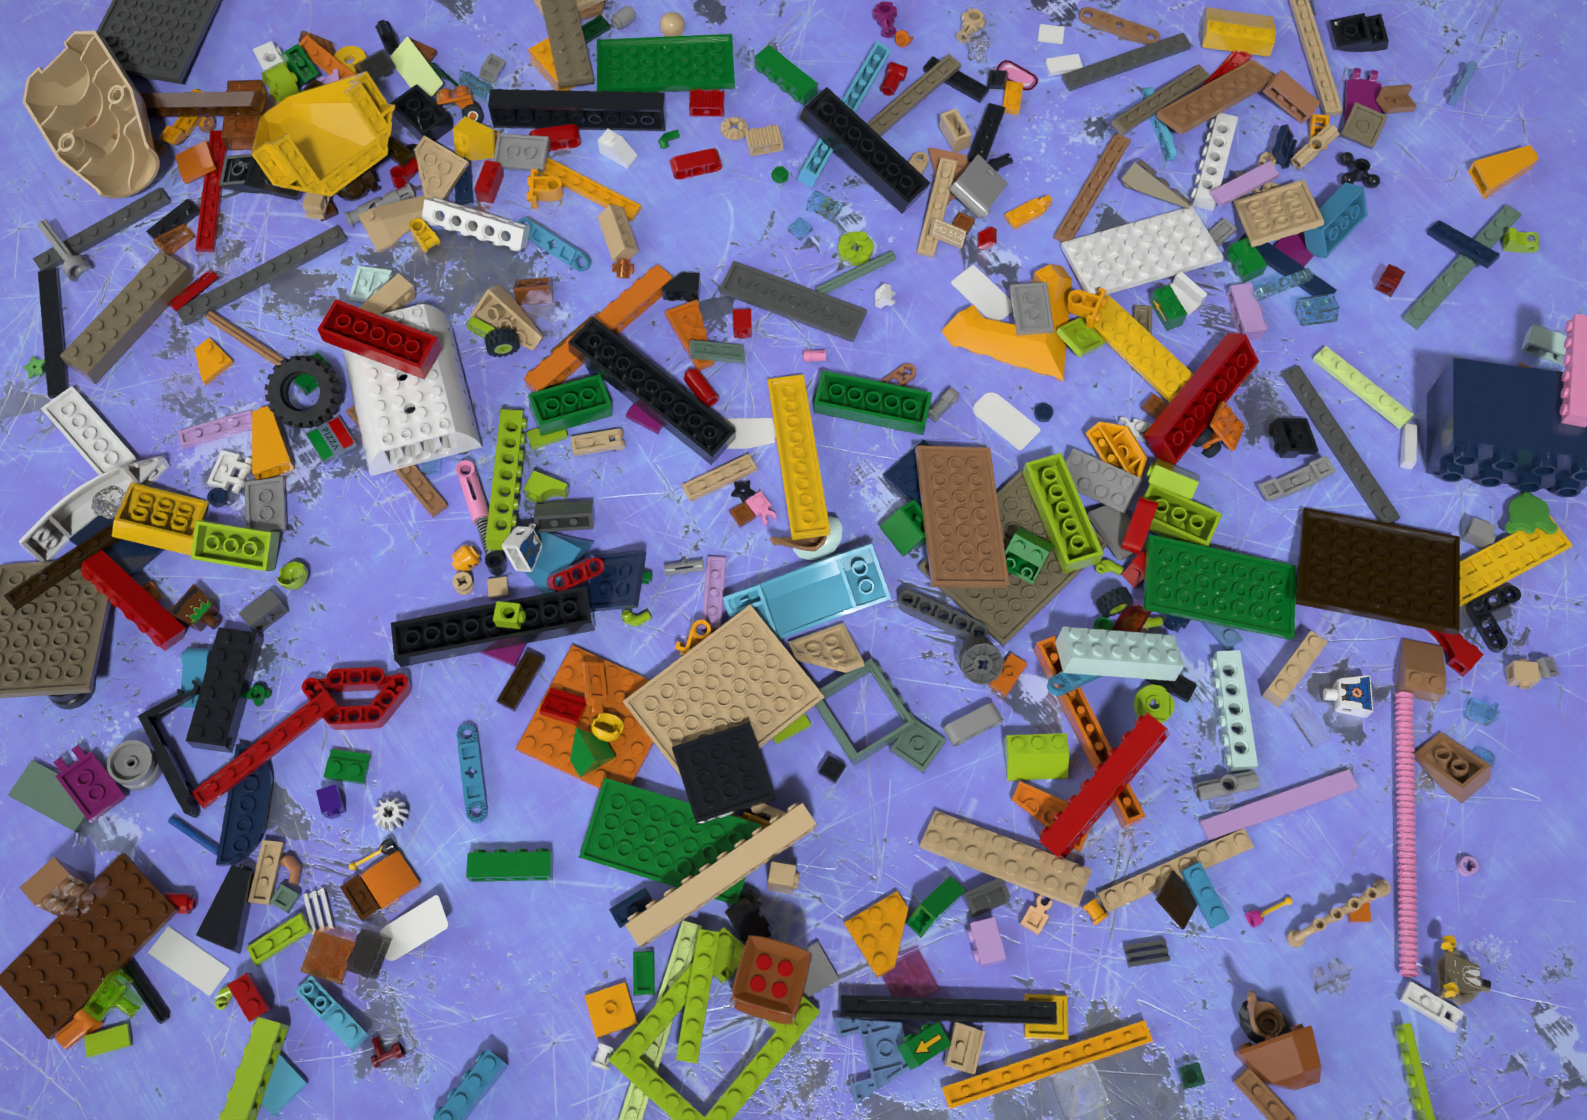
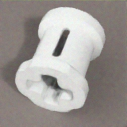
(602, 1056)

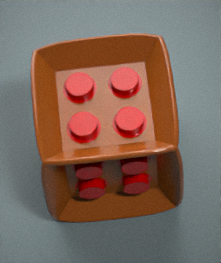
(771, 979)

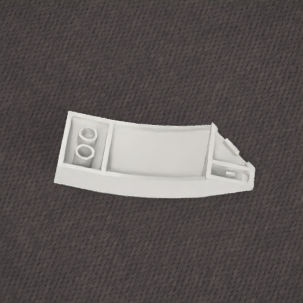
(75, 510)

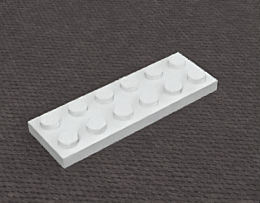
(87, 432)

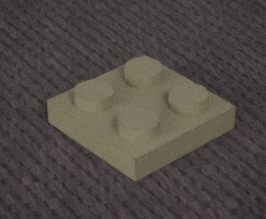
(1363, 125)

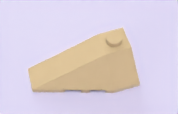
(502, 311)

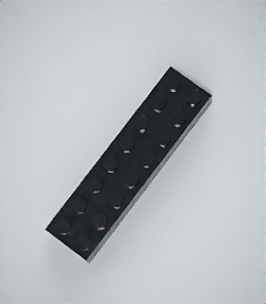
(864, 150)

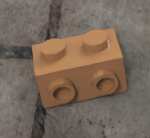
(1396, 99)

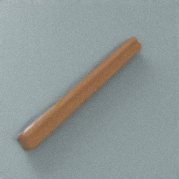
(244, 338)

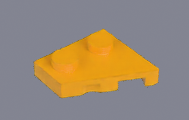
(211, 360)

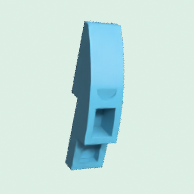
(332, 1013)

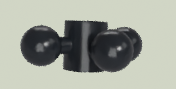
(1359, 171)

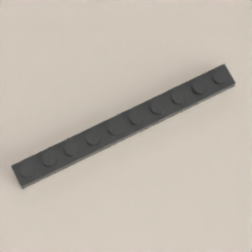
(261, 275)
(1340, 446)

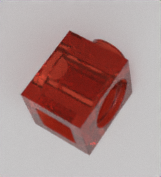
(1390, 280)

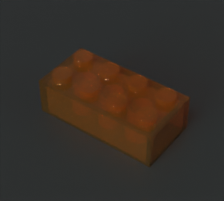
(240, 131)

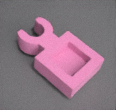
(760, 506)

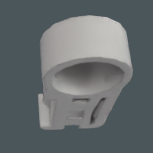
(947, 400)

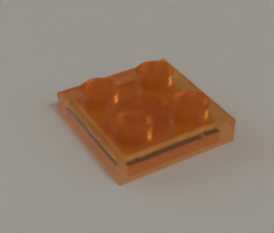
(327, 957)

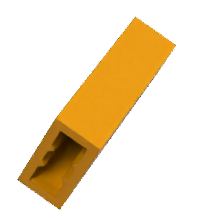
(1501, 169)
(269, 447)

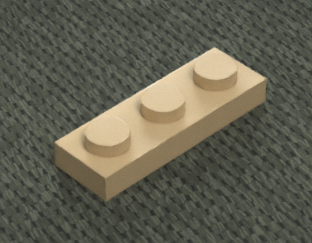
(266, 872)

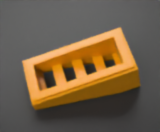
(1320, 119)

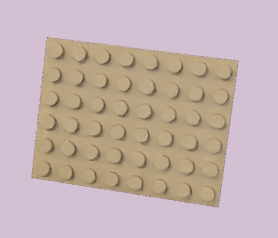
(722, 683)

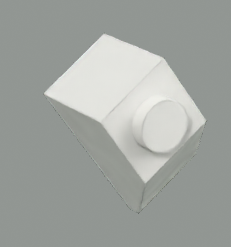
(616, 148)

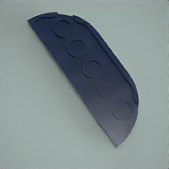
(245, 814)

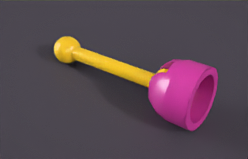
(1256, 917)

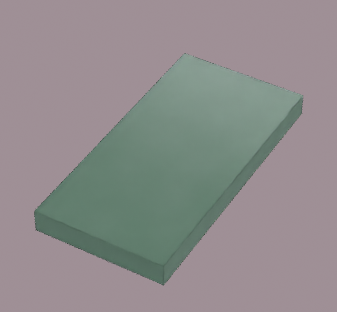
(45, 794)

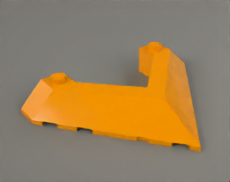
(997, 339)

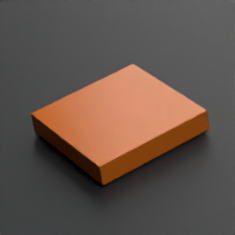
(195, 162)

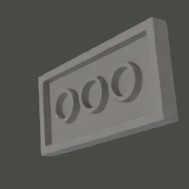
(1102, 481)

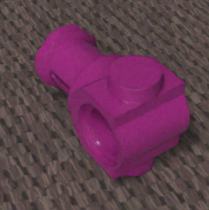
(885, 18)

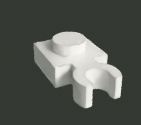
(1137, 427)

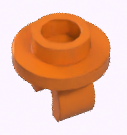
(902, 38)

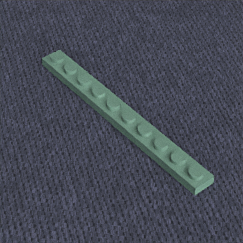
(1459, 269)

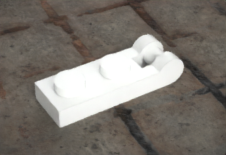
(1431, 1006)

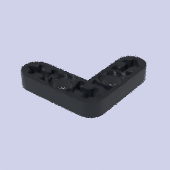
(1485, 614)

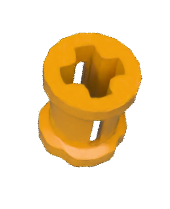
(1095, 911)

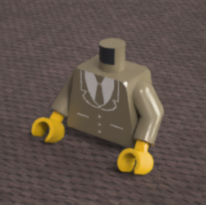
(1458, 976)

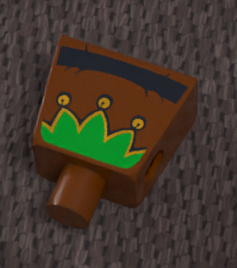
(196, 610)

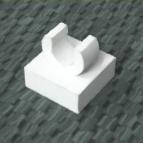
(883, 296)

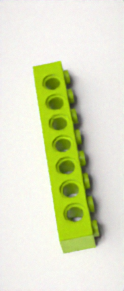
(508, 421)

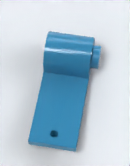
(194, 667)

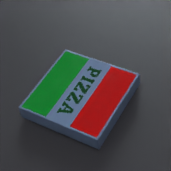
(331, 440)

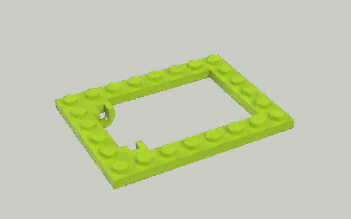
(628, 1055)

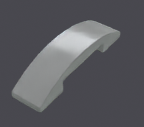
(1298, 480)

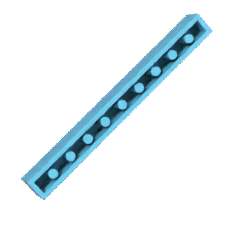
(853, 99)

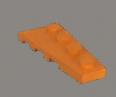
(688, 325)
(1041, 806)

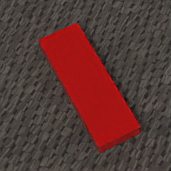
(192, 290)

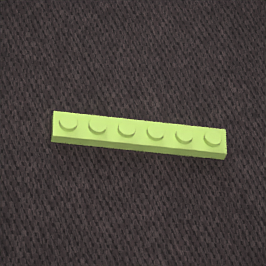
(1363, 387)

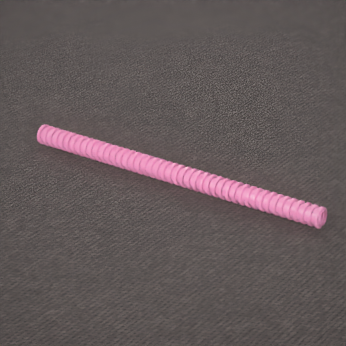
(1406, 834)

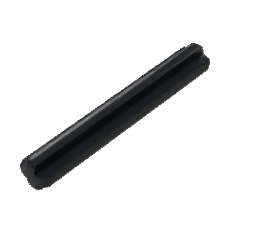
(146, 993)

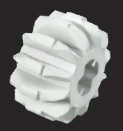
(398, 811)

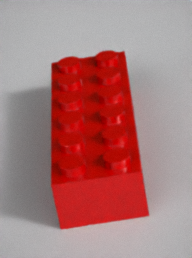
(379, 339)

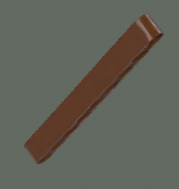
(204, 104)

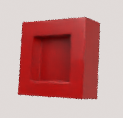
(987, 238)

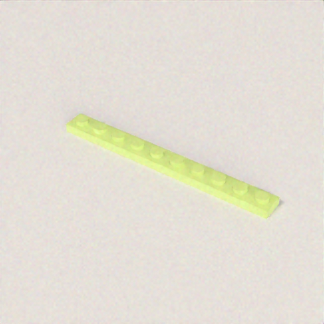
(680, 960)

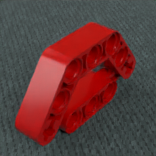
(386, 684)

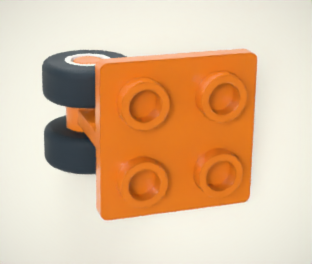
(463, 98)
(1226, 428)

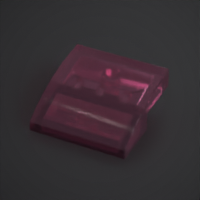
(910, 978)

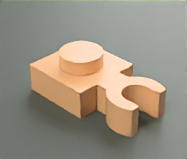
(1035, 917)

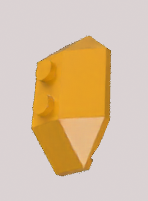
(1118, 447)

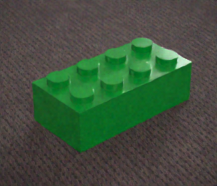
(570, 405)

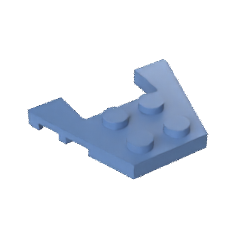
(881, 1051)

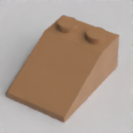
(1422, 670)
(1453, 767)

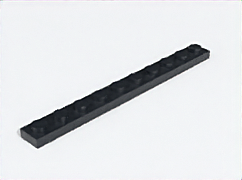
(948, 1010)

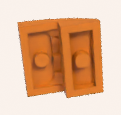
(390, 880)

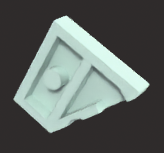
(368, 282)

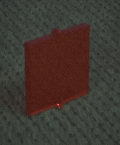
(1132, 619)

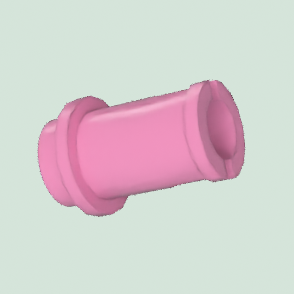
(814, 355)

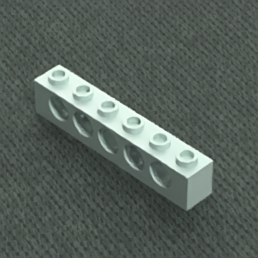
(1232, 662)

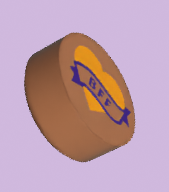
(206, 123)

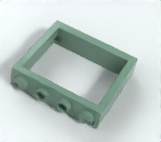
(895, 700)

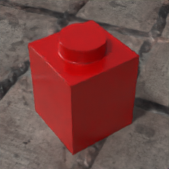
(742, 323)

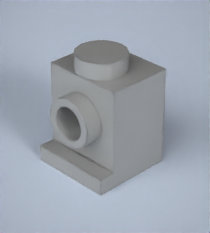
(491, 68)

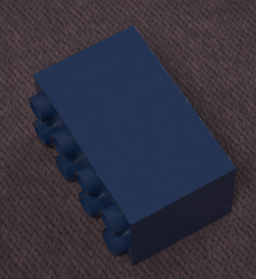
(1504, 429)

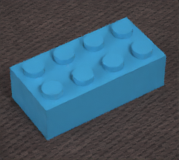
(1341, 216)

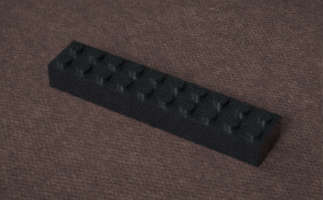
(582, 108)
(652, 390)
(474, 630)

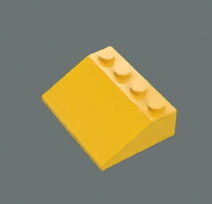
(1238, 31)
(158, 518)

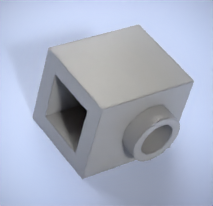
(1479, 533)

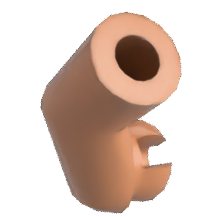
(293, 866)

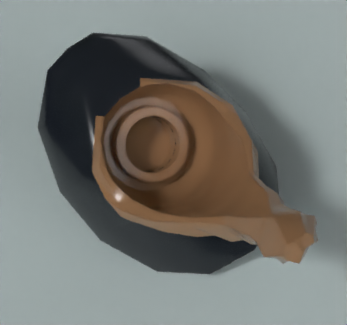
(1262, 1017)

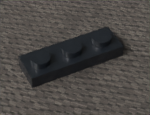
(180, 215)

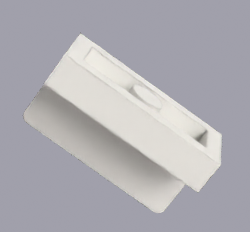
(1188, 293)

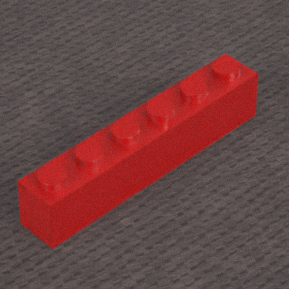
(132, 600)

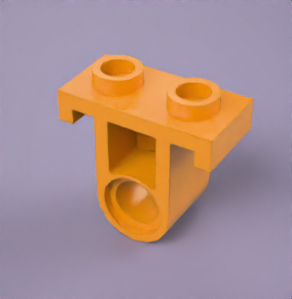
(543, 188)
(1089, 305)
(694, 638)

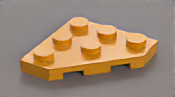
(880, 932)

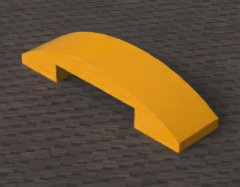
(181, 128)

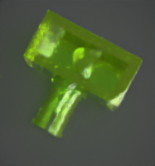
(111, 996)

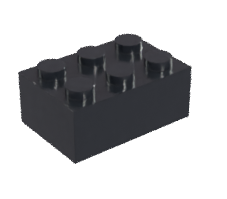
(421, 114)

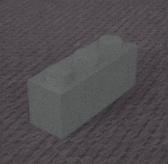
(564, 516)

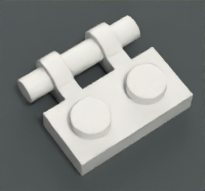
(225, 469)

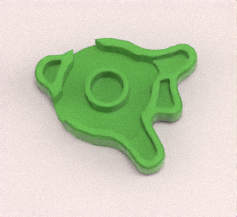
(1529, 513)

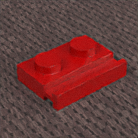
(563, 706)

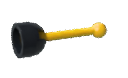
(387, 848)

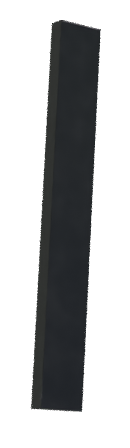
(52, 332)

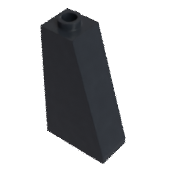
(229, 911)

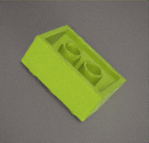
(1036, 757)

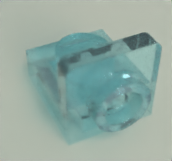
(1481, 712)

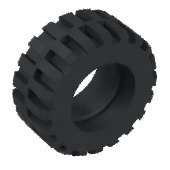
(279, 391)

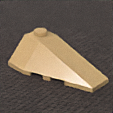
(390, 221)

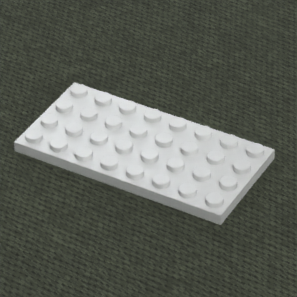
(1141, 251)

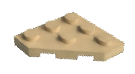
(438, 168)
(829, 649)

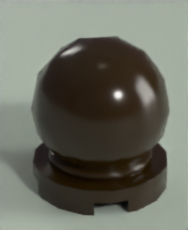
(358, 187)

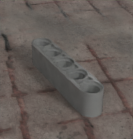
(937, 609)

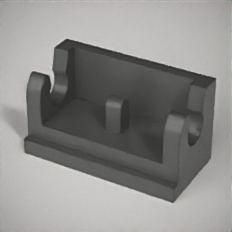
(263, 612)
(986, 897)

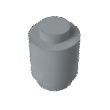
(623, 17)

